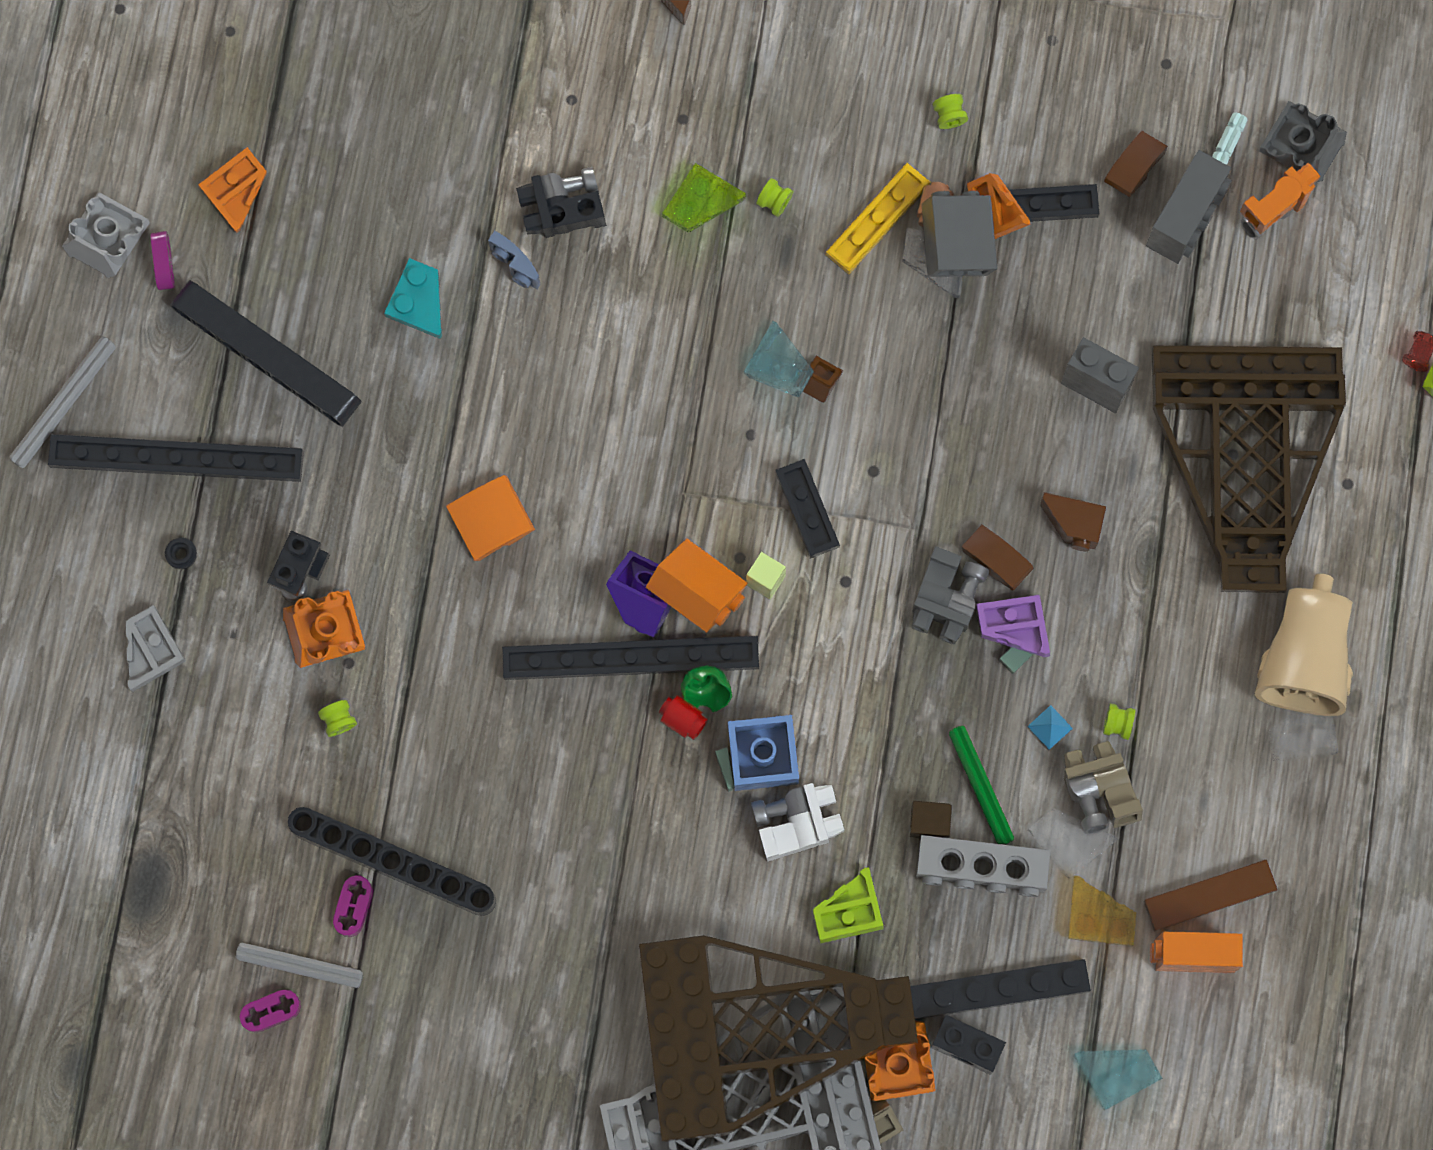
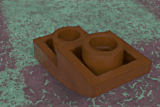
(1134, 163)
(998, 557)

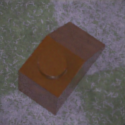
(1074, 520)

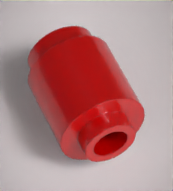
(682, 717)

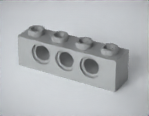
(1032, 860)

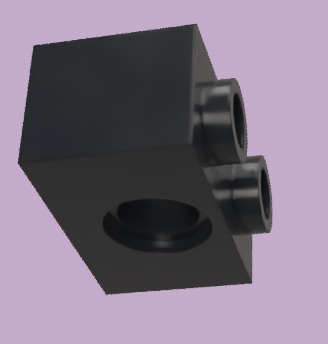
(968, 1045)

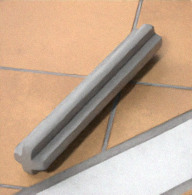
(299, 965)

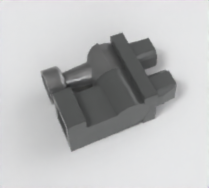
(940, 602)

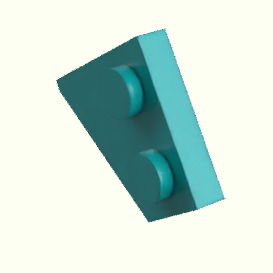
(417, 299)

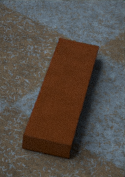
(1210, 895)

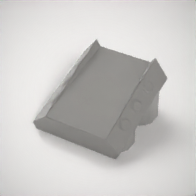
(104, 234)

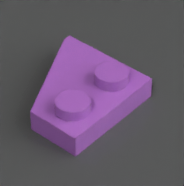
(1015, 624)

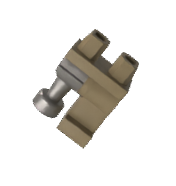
(1101, 778)

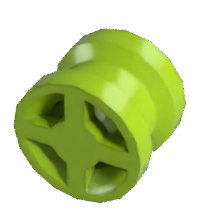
(950, 111)
(774, 197)
(337, 718)
(1119, 721)

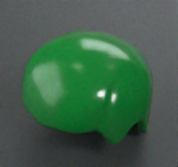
(706, 687)

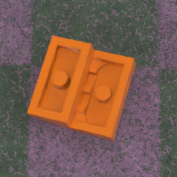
(490, 517)

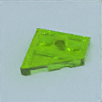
(701, 199)

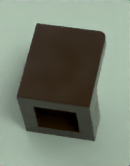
(930, 819)

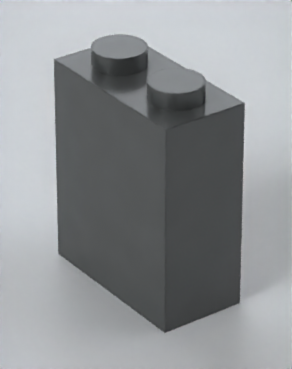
(959, 234)
(1099, 375)

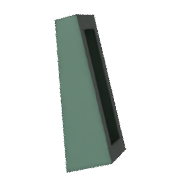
(1014, 659)
(724, 764)

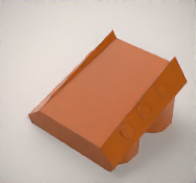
(323, 628)
(901, 1069)

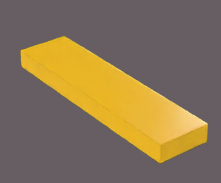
(877, 218)

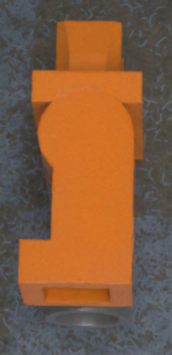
(1288, 194)

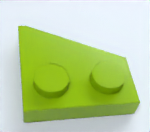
(849, 911)

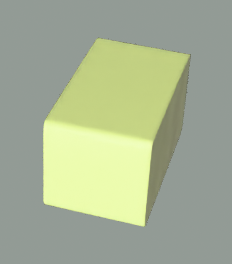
(766, 575)

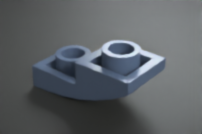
(520, 266)

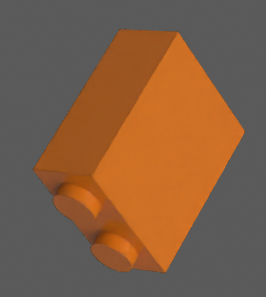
(697, 586)
(1197, 952)

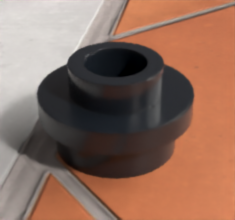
(176, 545)

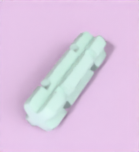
(1230, 137)

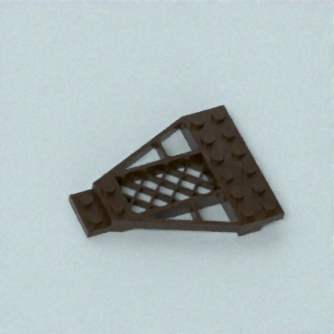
(1256, 381)
(686, 1034)

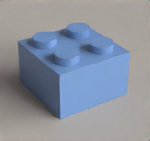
(763, 753)

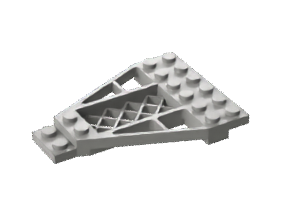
(834, 1110)

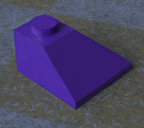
(636, 603)

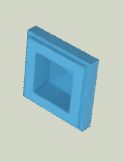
(1049, 727)

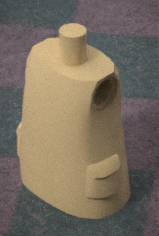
(1309, 655)

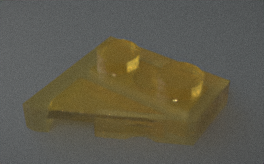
(1099, 917)

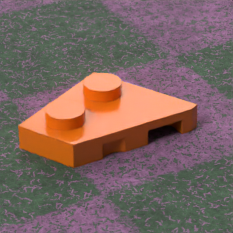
(235, 187)
(1006, 211)

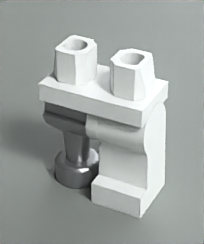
(805, 820)

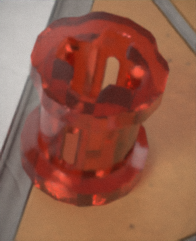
(1420, 352)

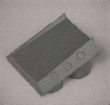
(1303, 139)

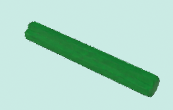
(981, 785)

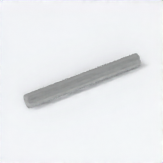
(62, 402)

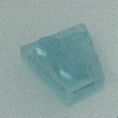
(779, 363)
(1117, 1073)

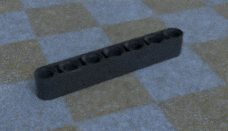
(266, 353)
(380, 850)

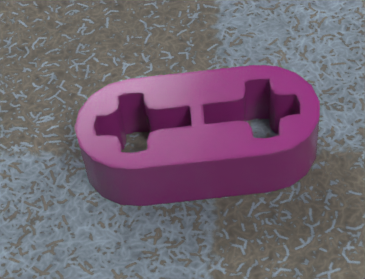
(162, 260)
(345, 903)
(273, 1018)

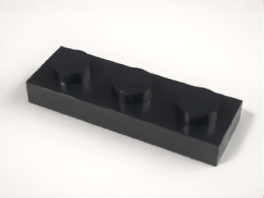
(1058, 202)
(807, 508)

